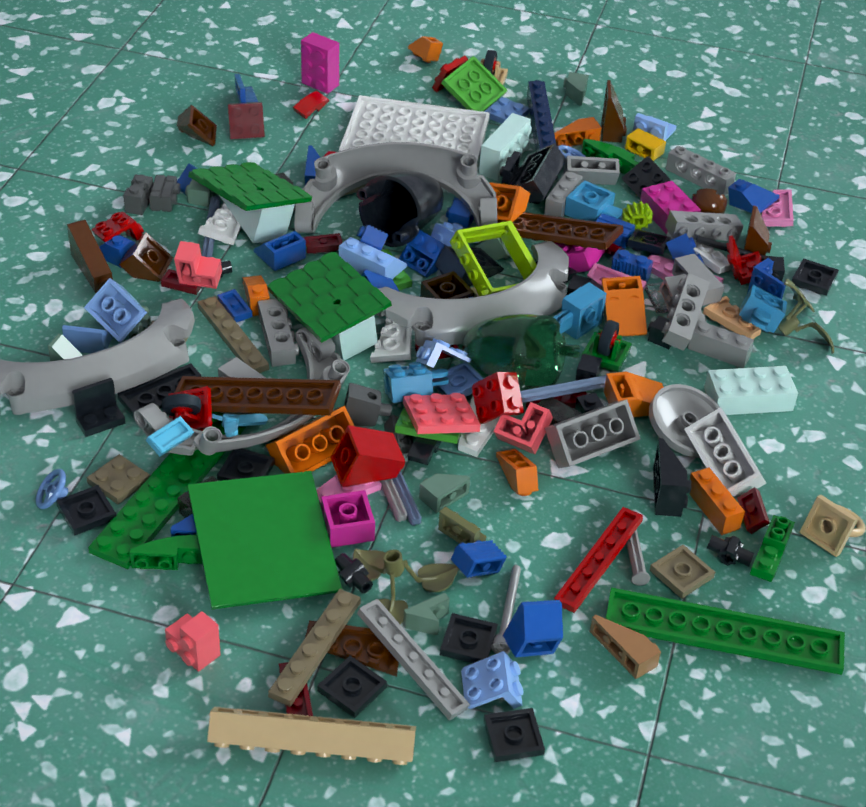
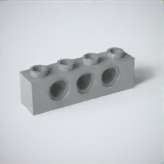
(699, 170)
(708, 225)
(685, 311)
(277, 332)

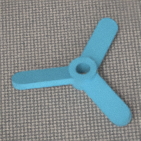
(232, 422)

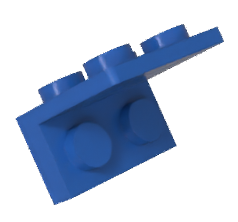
(763, 279)

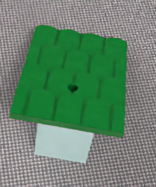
(254, 196)
(333, 303)

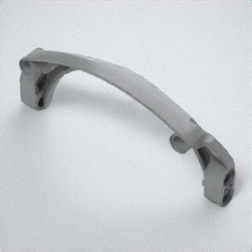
(358, 165)
(453, 318)
(129, 364)
(321, 364)

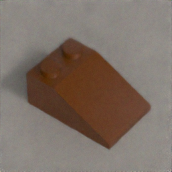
(612, 117)

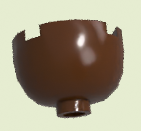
(709, 201)

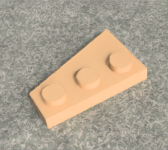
(729, 317)

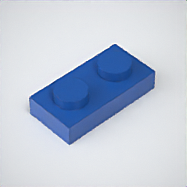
(235, 305)

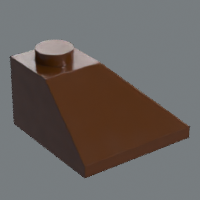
(197, 125)
(757, 234)
(146, 259)

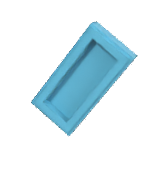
(169, 436)

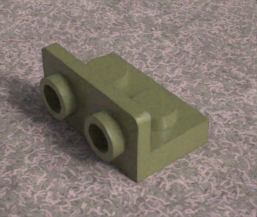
(458, 528)

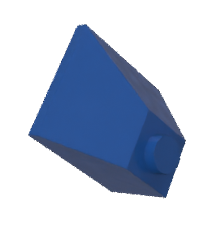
(746, 194)
(116, 248)

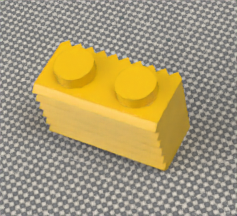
(645, 144)

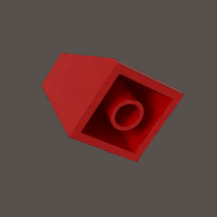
(366, 456)

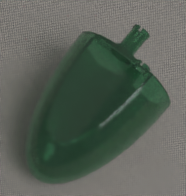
(521, 345)

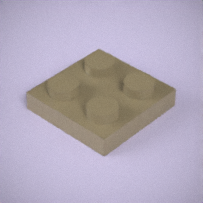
(118, 478)
(682, 571)

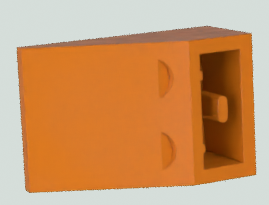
(625, 304)
(634, 388)

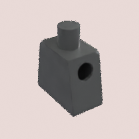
(365, 405)

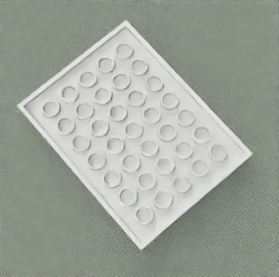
(401, 121)

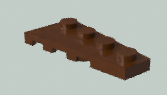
(364, 647)

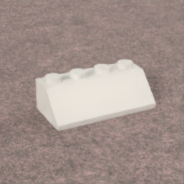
(725, 453)

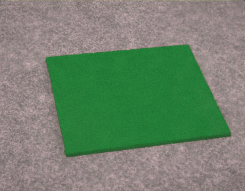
(263, 539)

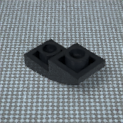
(422, 450)

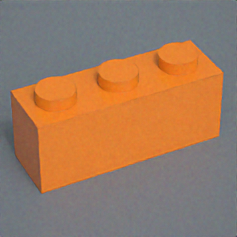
(716, 501)

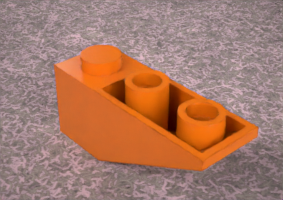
(578, 131)

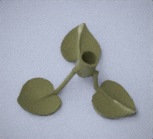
(791, 323)
(433, 576)

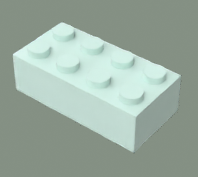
(509, 137)
(752, 389)

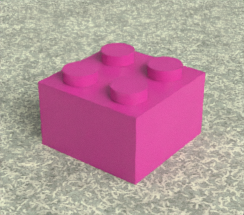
(348, 518)

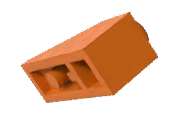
(255, 290)
(519, 471)

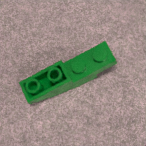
(599, 149)
(772, 548)
(166, 553)

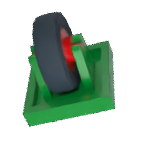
(608, 346)

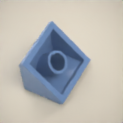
(87, 339)

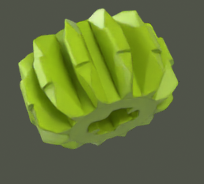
(638, 214)

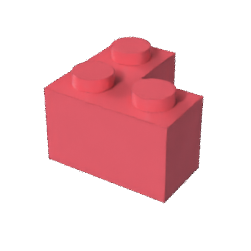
(196, 269)
(525, 433)
(194, 640)

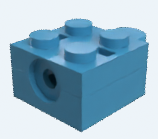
(590, 201)
(762, 309)
(581, 310)
(412, 380)

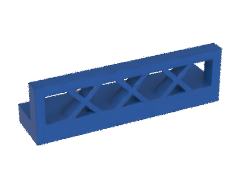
(244, 94)

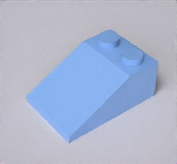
(115, 309)

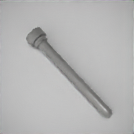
(499, 643)

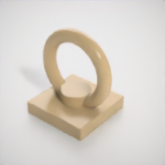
(831, 525)

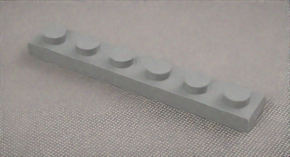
(413, 659)

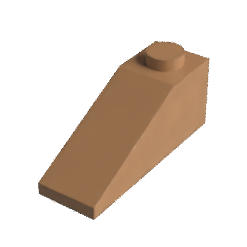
(629, 647)

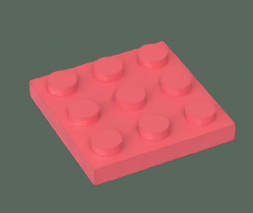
(441, 413)

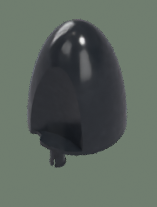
(400, 204)

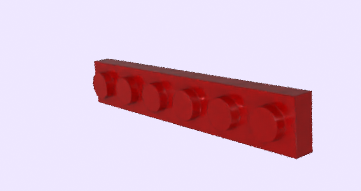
(598, 559)

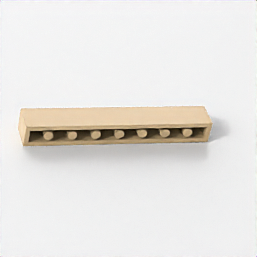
(311, 734)

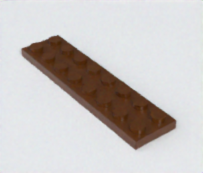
(567, 230)
(267, 394)

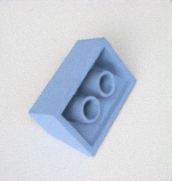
(366, 257)

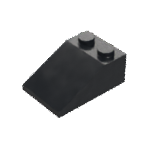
(449, 261)
(669, 482)

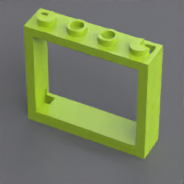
(512, 242)

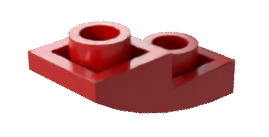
(310, 103)

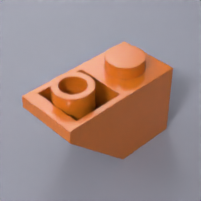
(427, 48)

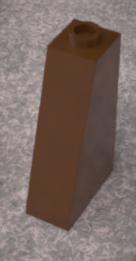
(88, 254)

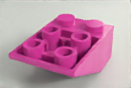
(581, 258)

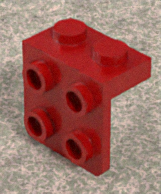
(116, 225)
(742, 264)
(497, 396)

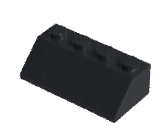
(539, 172)

